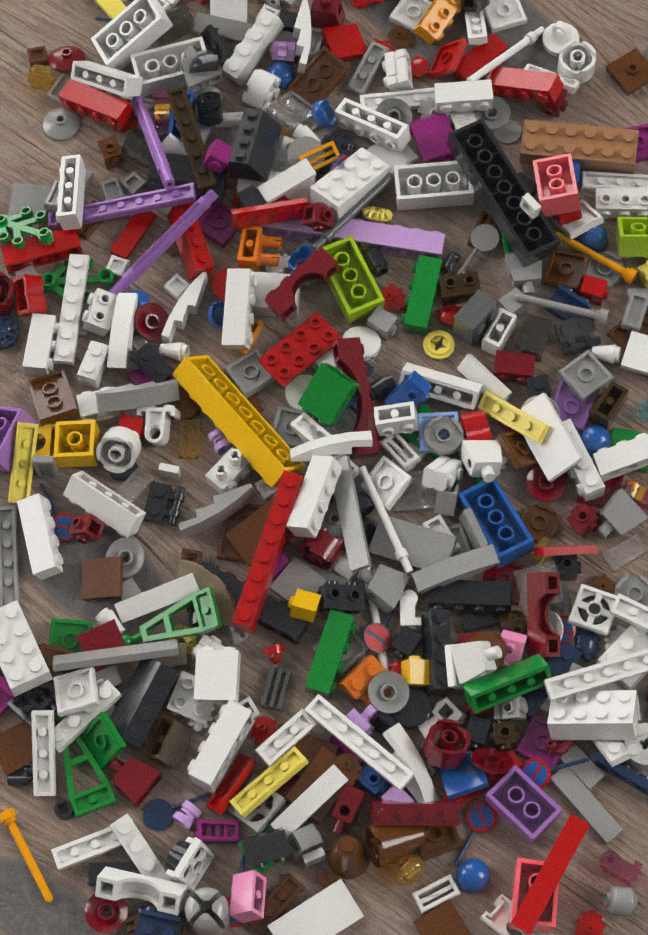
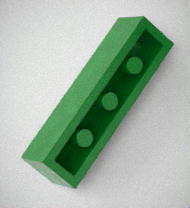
(422, 295)
(330, 653)
(506, 683)

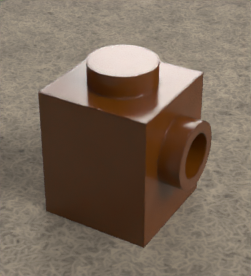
(110, 152)

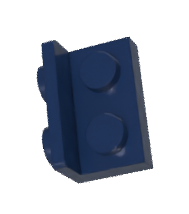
(567, 296)
(156, 923)

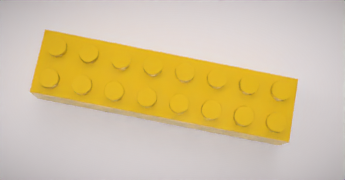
(236, 418)

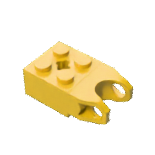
(70, 443)

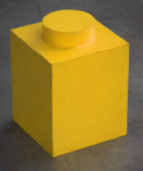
(304, 605)
(415, 671)

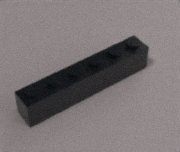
(274, 614)

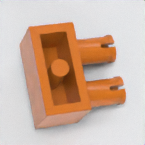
(252, 246)
(357, 681)

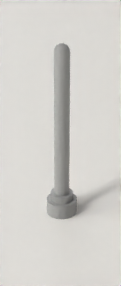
(599, 315)

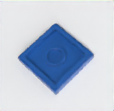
(464, 779)

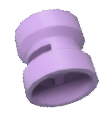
(221, 444)
(187, 814)

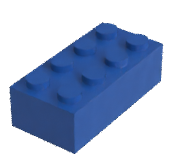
(497, 521)

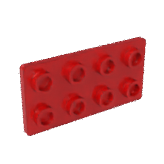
(299, 350)

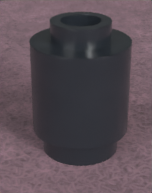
(376, 262)
(382, 387)

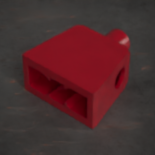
(327, 13)
(134, 779)
(349, 798)

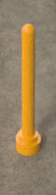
(628, 274)
(8, 818)

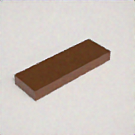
(278, 903)

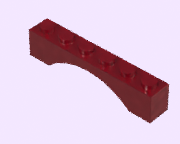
(349, 358)

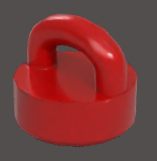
(274, 649)

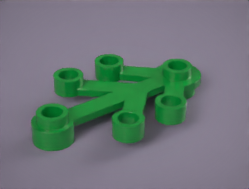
(8, 222)
(57, 280)

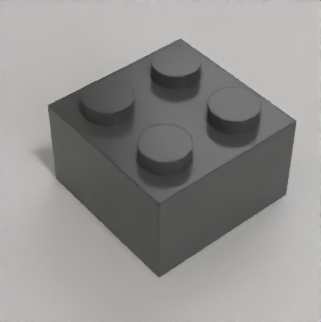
(475, 318)

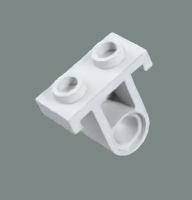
(158, 420)

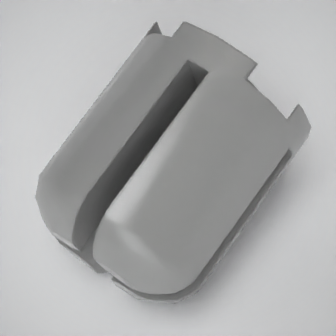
(208, 900)

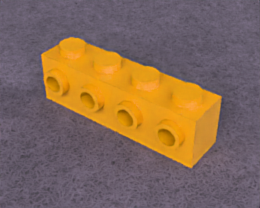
(436, 19)

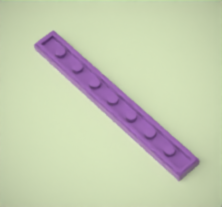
(132, 204)

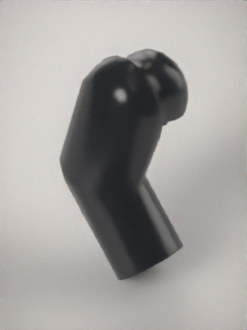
(449, 262)
(124, 475)
(22, 779)

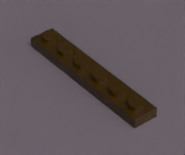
(191, 138)

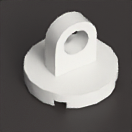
(557, 35)

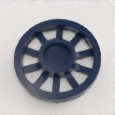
(4, 332)

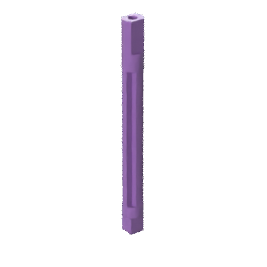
(153, 142)
(164, 242)

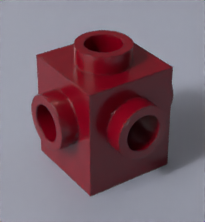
(555, 109)
(318, 216)
(584, 519)
(86, 528)

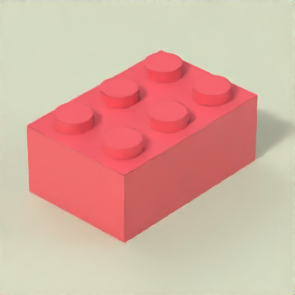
(556, 185)
(524, 876)

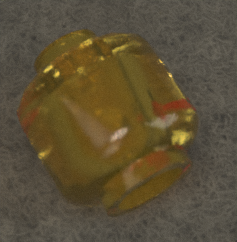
(40, 77)
(408, 869)

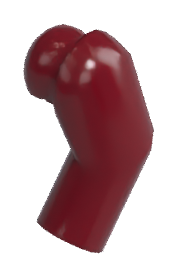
(559, 748)

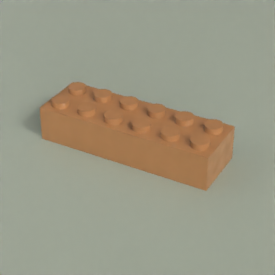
(593, 146)

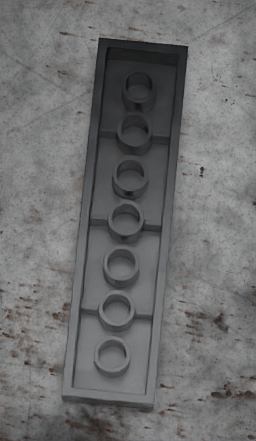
(502, 192)

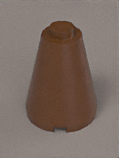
(393, 842)
(348, 857)

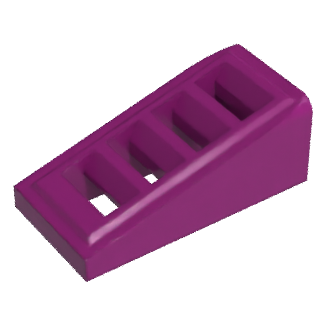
(216, 839)

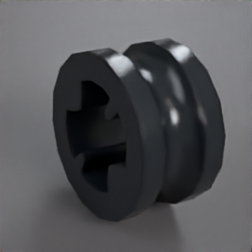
(61, 803)

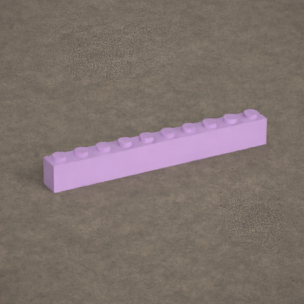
(389, 239)

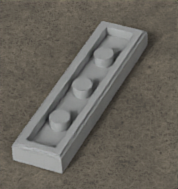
(586, 804)

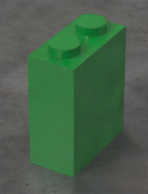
(328, 394)

